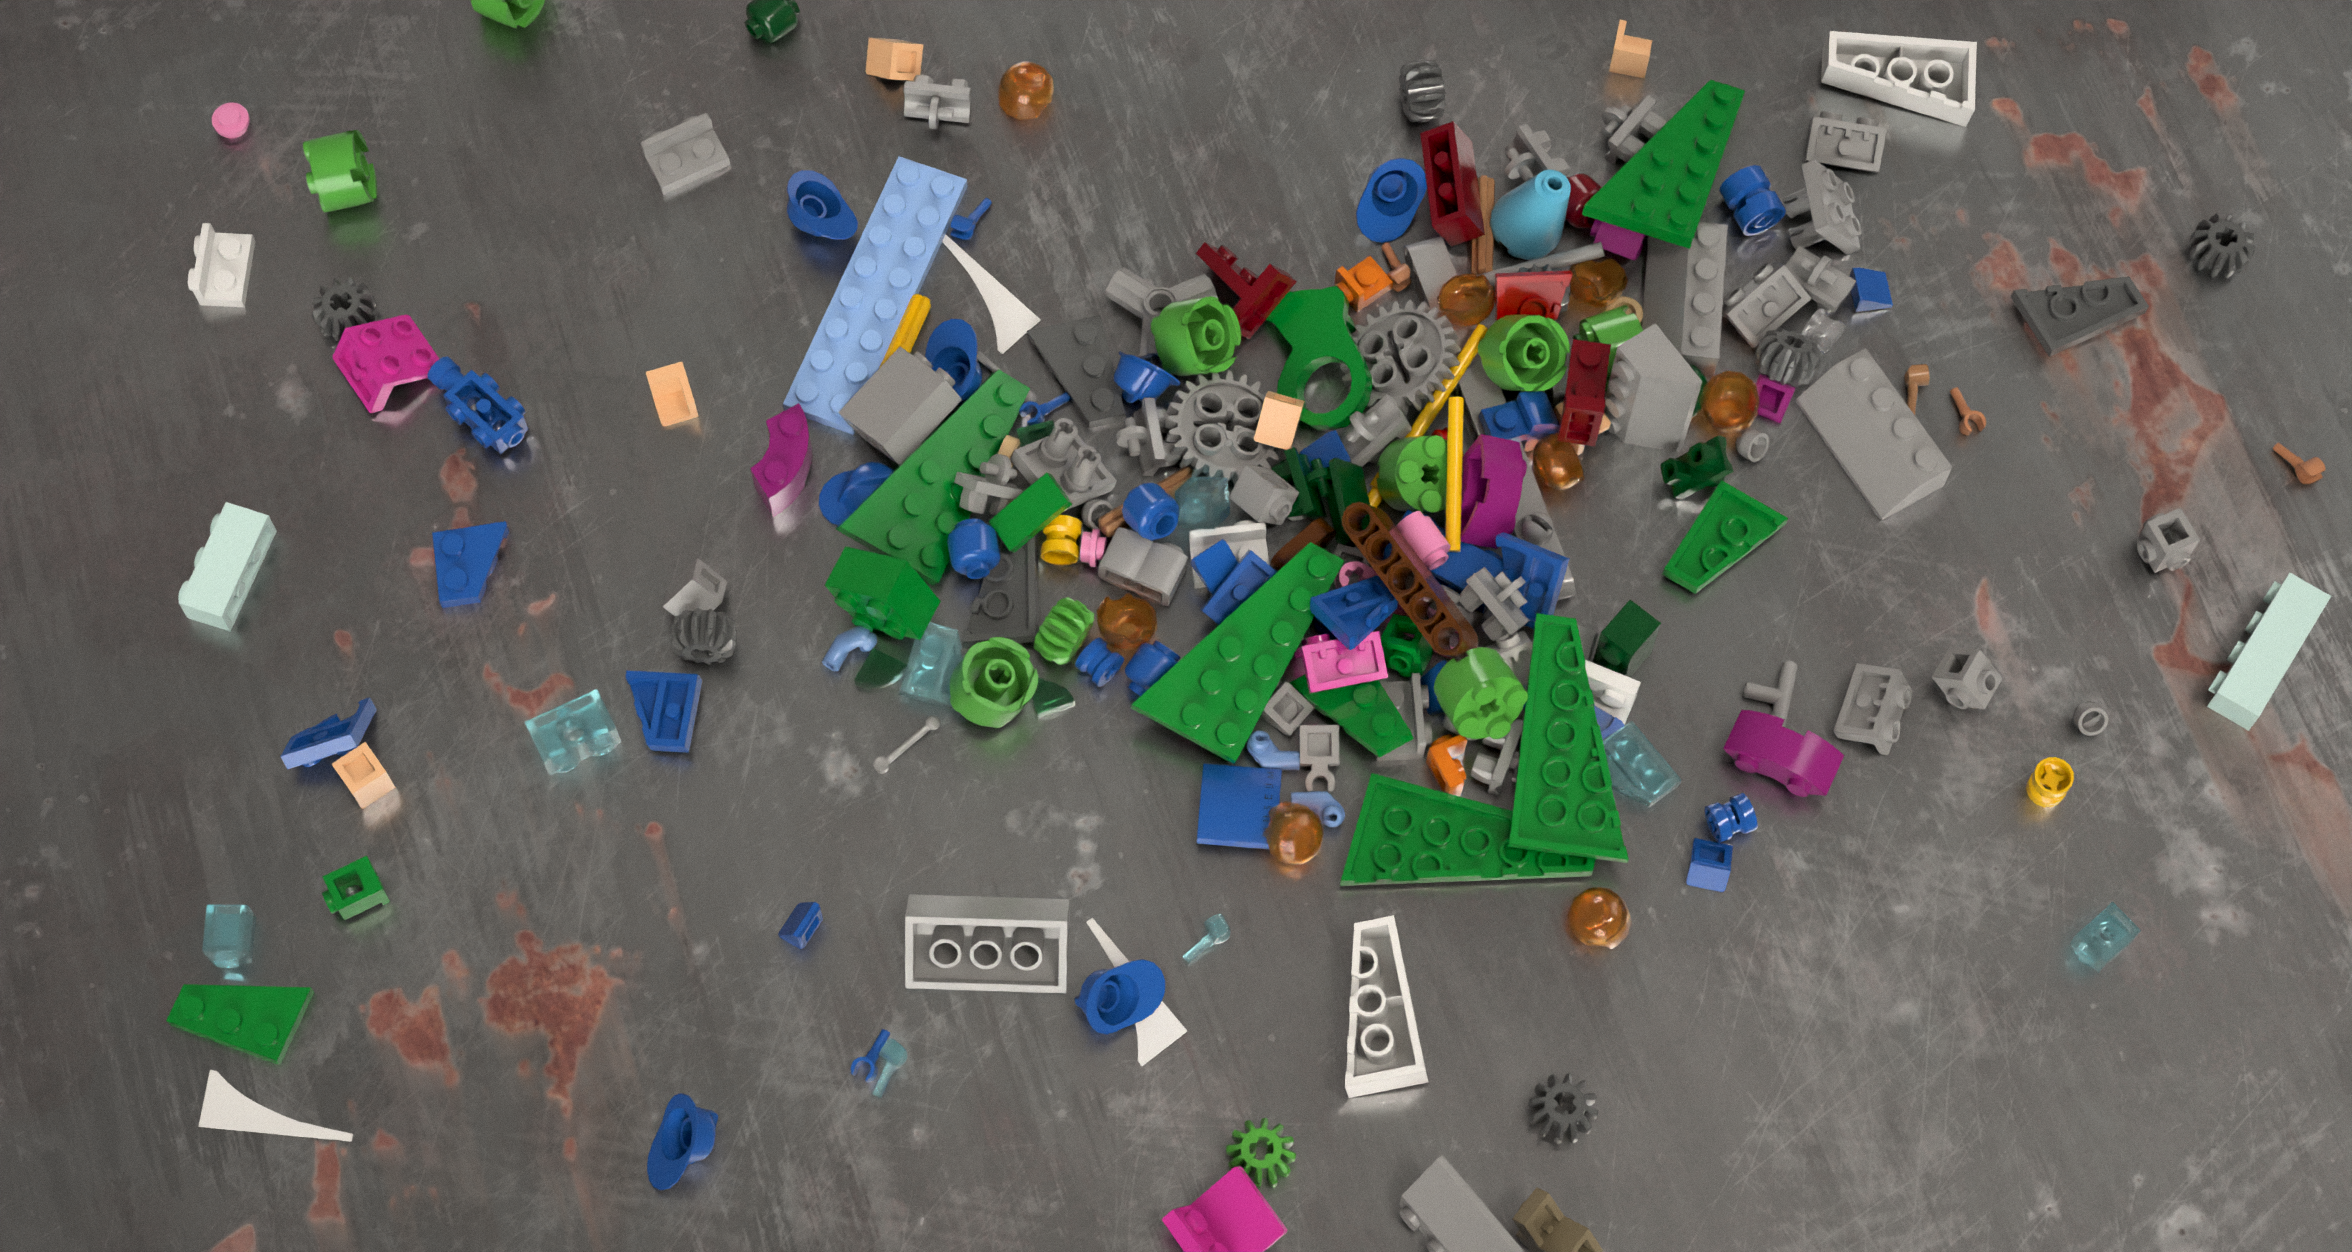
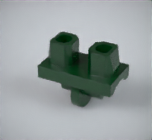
(1699, 467)
(1298, 471)

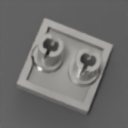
(1830, 210)
(1068, 461)

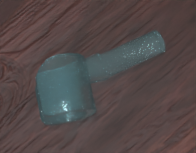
(1217, 931)
(895, 1056)

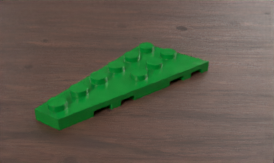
(1671, 176)
(919, 500)
(1232, 673)
(1562, 769)
(1438, 837)

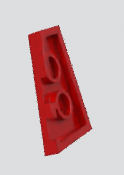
(1530, 293)

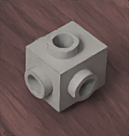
(2167, 541)
(1967, 677)

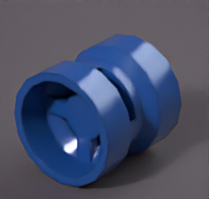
(1730, 817)

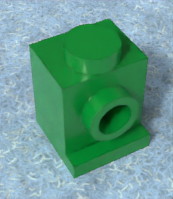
(1403, 654)
(354, 876)

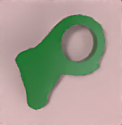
(1319, 334)

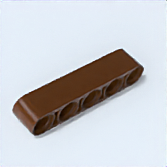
(1394, 572)

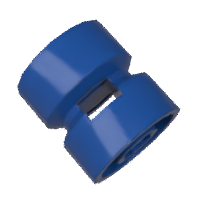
(1753, 201)

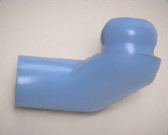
(1268, 755)
(1323, 804)

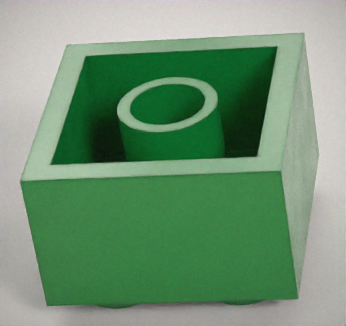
(882, 593)

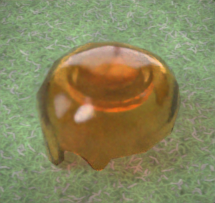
(1025, 90)
(1597, 282)
(1466, 299)
(1730, 402)
(1557, 463)
(1126, 622)
(1294, 833)
(1599, 917)

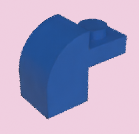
(1521, 420)

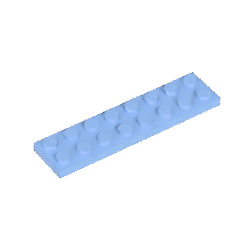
(876, 289)

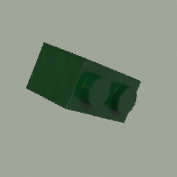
(1627, 640)

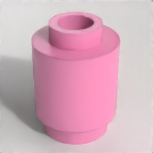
(1425, 539)

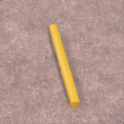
(1454, 473)

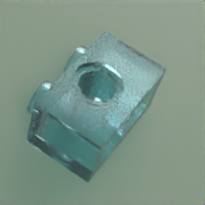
(584, 714)

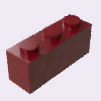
(1452, 184)

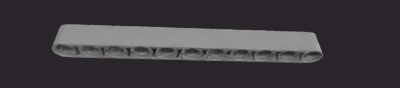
(1429, 270)

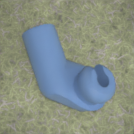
(847, 641)

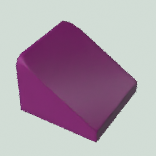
(1773, 397)

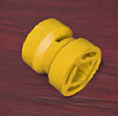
(1061, 541)
(2053, 774)

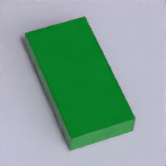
(1030, 512)

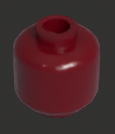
(1582, 190)

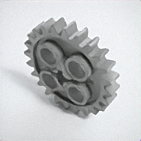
(1430, 345)
(1223, 428)

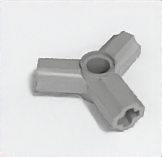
(1142, 297)

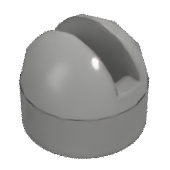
(1752, 437)
(1091, 519)
(1535, 533)
(2090, 718)

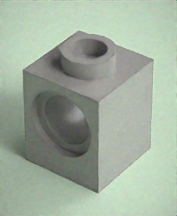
(1264, 495)

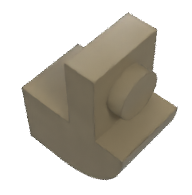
(1548, 1230)

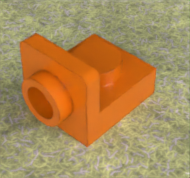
(1363, 283)
(1447, 771)

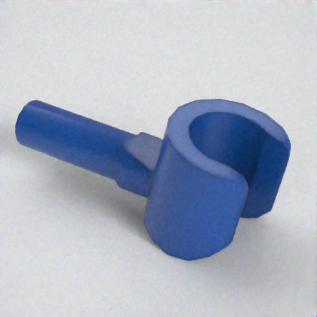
(964, 227)
(1042, 409)
(871, 1057)

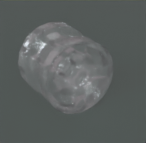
(1823, 330)

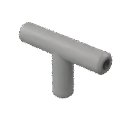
(1779, 697)

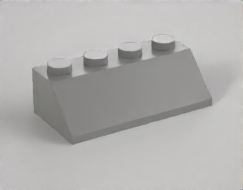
(1687, 294)
(1651, 392)
(1874, 435)
(986, 943)
(1452, 1214)

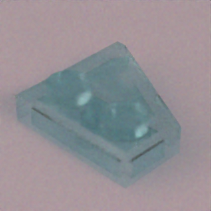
(932, 666)
(1638, 767)

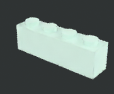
(2268, 651)

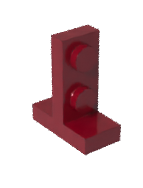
(1257, 294)
(1584, 393)

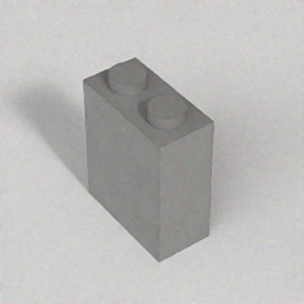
(901, 404)

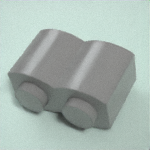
(1143, 566)

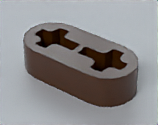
(1318, 532)

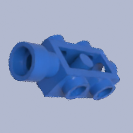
(491, 407)

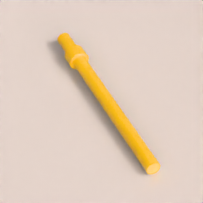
(1431, 409)

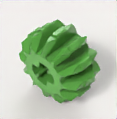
(1063, 631)
(1276, 1152)

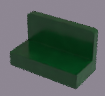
(1346, 489)

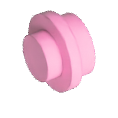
(230, 120)
(1092, 547)

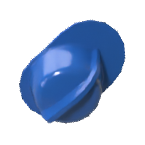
(1390, 199)
(818, 207)
(955, 351)
(1141, 378)
(849, 489)
(1121, 995)
(682, 1139)

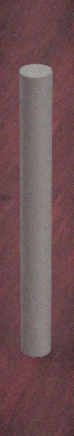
(1555, 261)

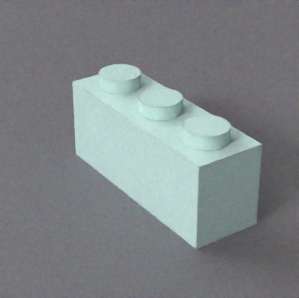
(226, 566)

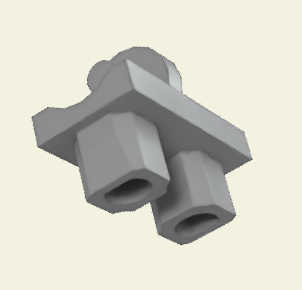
(937, 101)
(1627, 129)
(1529, 155)
(1820, 279)
(1374, 430)
(1144, 438)
(995, 483)
(1500, 597)
(1493, 770)

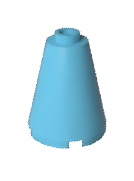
(1532, 215)

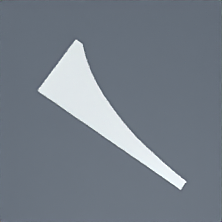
(1008, 314)
(1158, 1029)
(231, 1110)

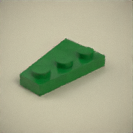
(1721, 536)
(1363, 712)
(243, 1017)

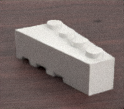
(1907, 72)
(1383, 1028)

